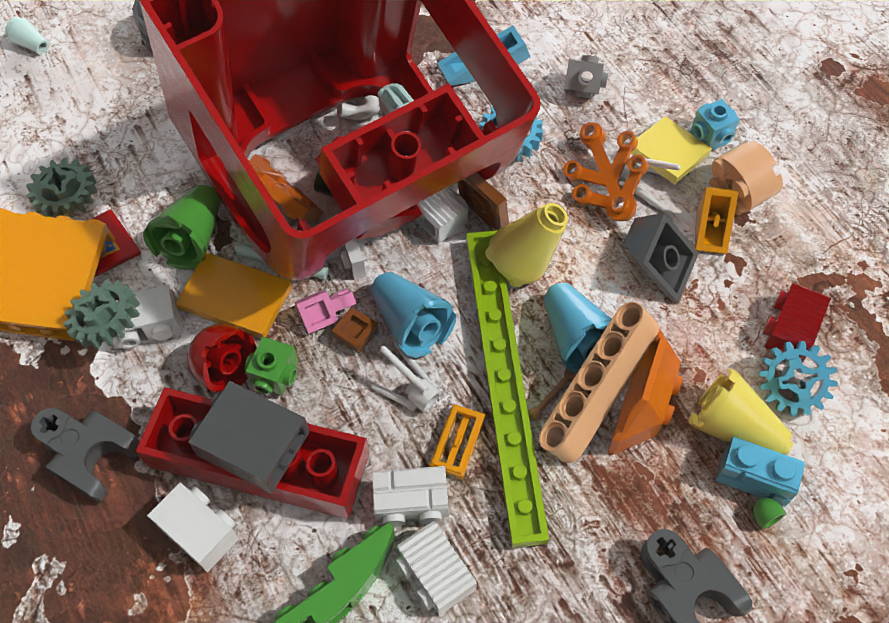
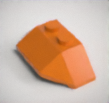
(648, 397)

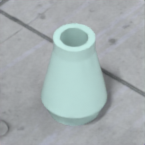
(25, 34)

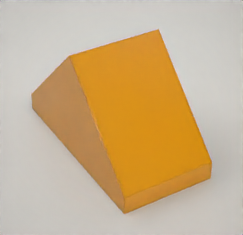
(715, 220)

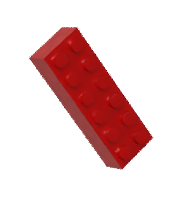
(320, 477)

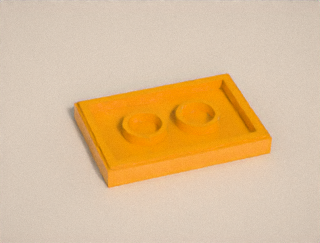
(234, 295)

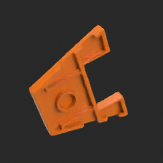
(294, 201)

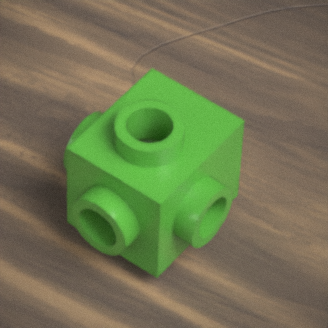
(272, 367)

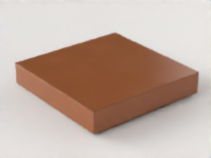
(484, 201)

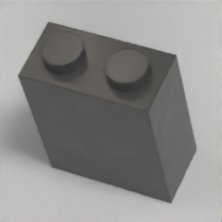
(249, 436)

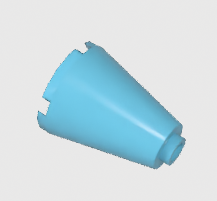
(412, 314)
(575, 323)

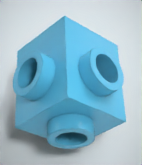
(715, 124)

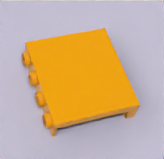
(44, 269)

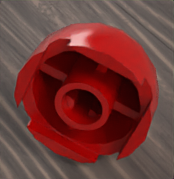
(220, 356)

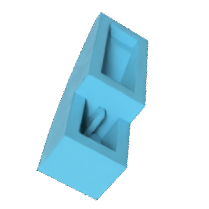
(456, 71)

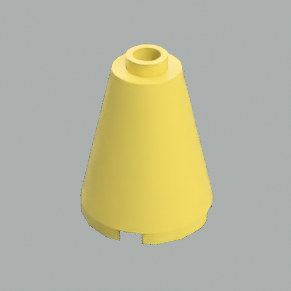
(737, 410)

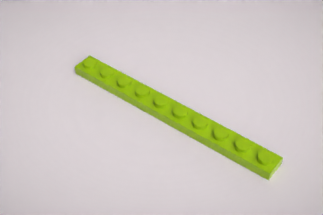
(507, 398)

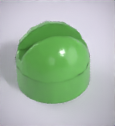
(767, 512)

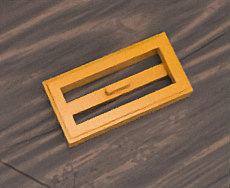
(467, 414)

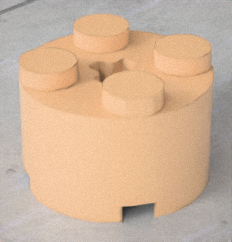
(750, 172)

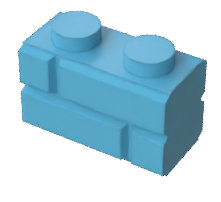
(760, 471)

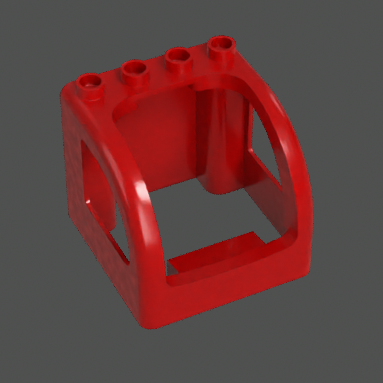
(264, 66)

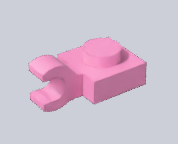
(319, 309)

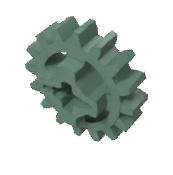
(62, 188)
(101, 314)

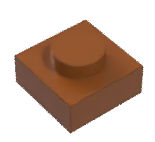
(355, 329)

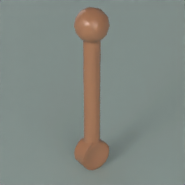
(536, 412)

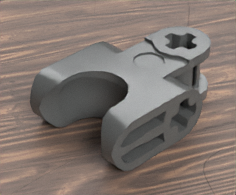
(80, 446)
(686, 576)

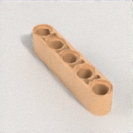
(599, 382)

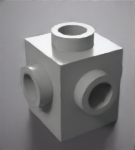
(574, 76)

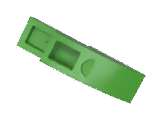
(352, 576)

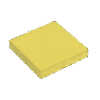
(671, 144)

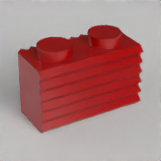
(798, 318)

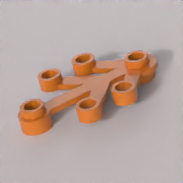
(608, 174)

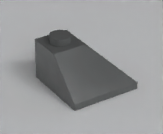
(662, 253)

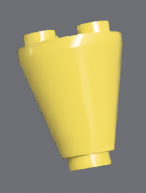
(528, 244)

